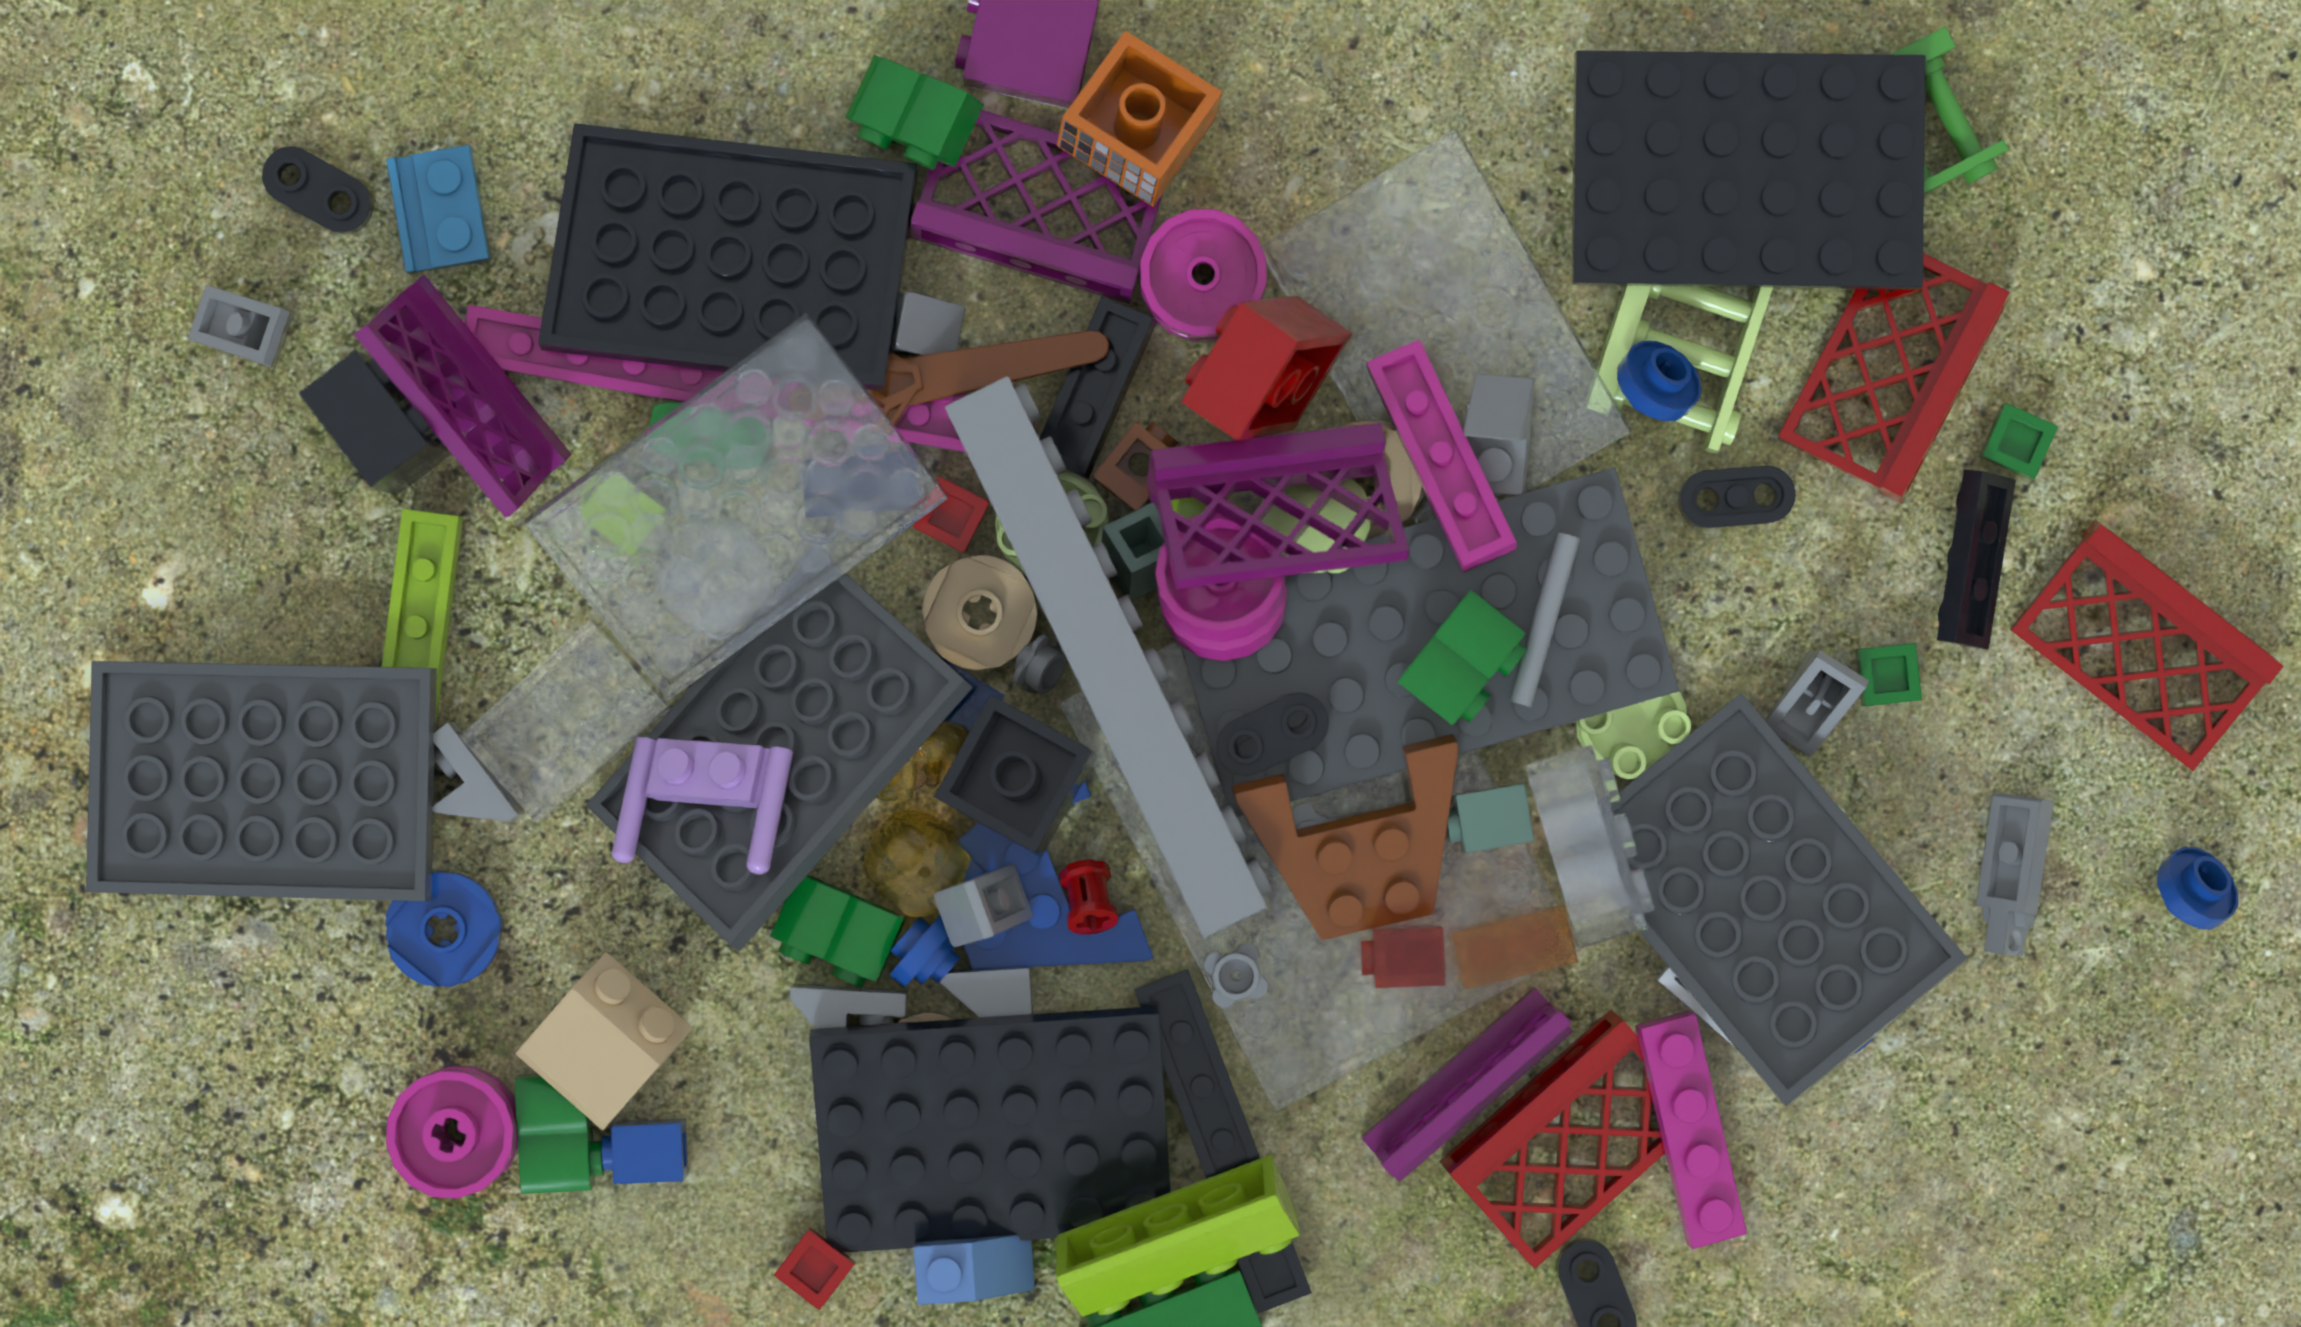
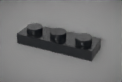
(1096, 390)
(1975, 559)

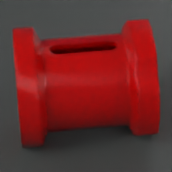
(1088, 897)

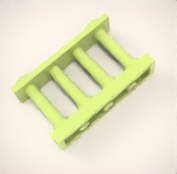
(1629, 329)

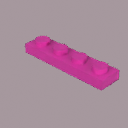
(1441, 455)
(1691, 1129)

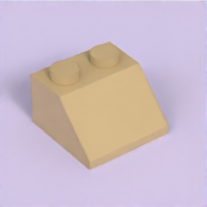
(604, 1041)

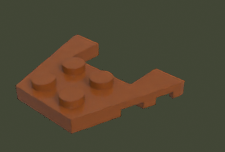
(1367, 865)

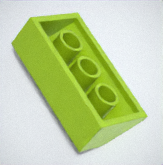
(1176, 1237)

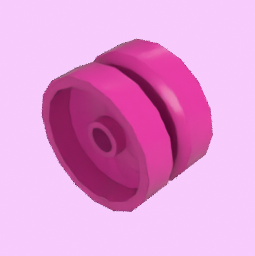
(1175, 253)
(1222, 618)
(420, 1137)

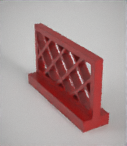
(1936, 395)
(2176, 605)
(1532, 1111)

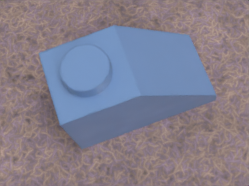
(972, 1269)

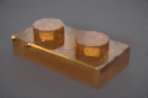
(1514, 947)

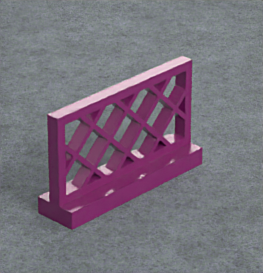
(1024, 248)
(463, 395)
(1268, 469)
(1467, 1084)

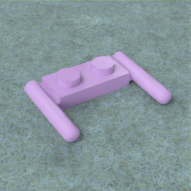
(706, 775)

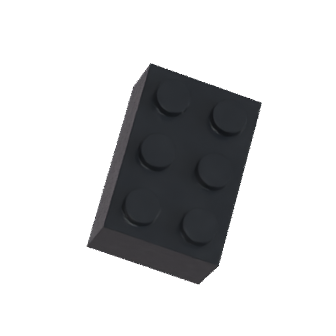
(374, 424)

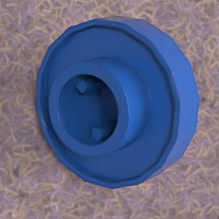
(1659, 381)
(2197, 888)
(923, 953)

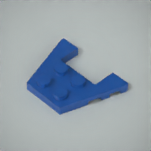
(1046, 936)

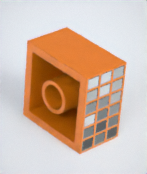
(1139, 118)

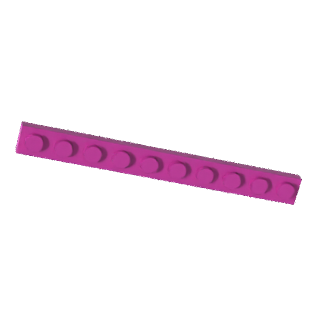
(514, 346)

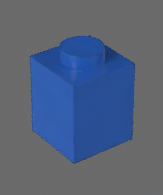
(646, 1151)

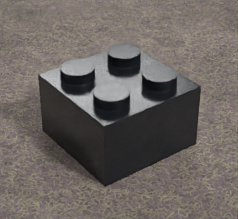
(1016, 775)

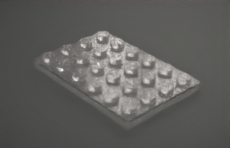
(1442, 264)
(736, 507)

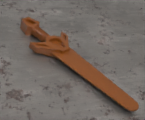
(966, 370)

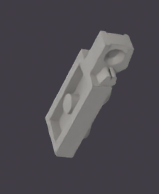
(2013, 870)

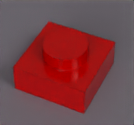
(956, 518)
(814, 1268)

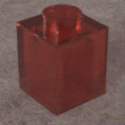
(1404, 956)

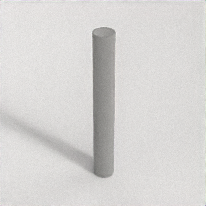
(1544, 619)

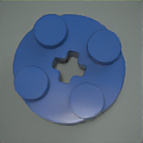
(449, 962)

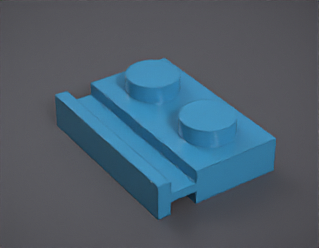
(438, 209)

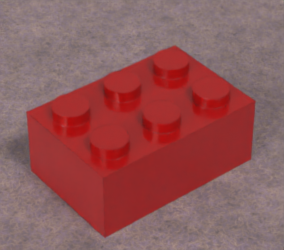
(1264, 366)

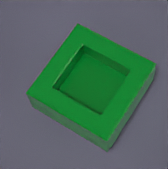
(2018, 441)
(1891, 674)

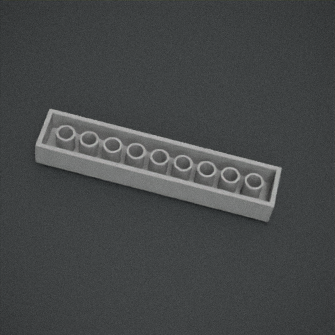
(1106, 656)

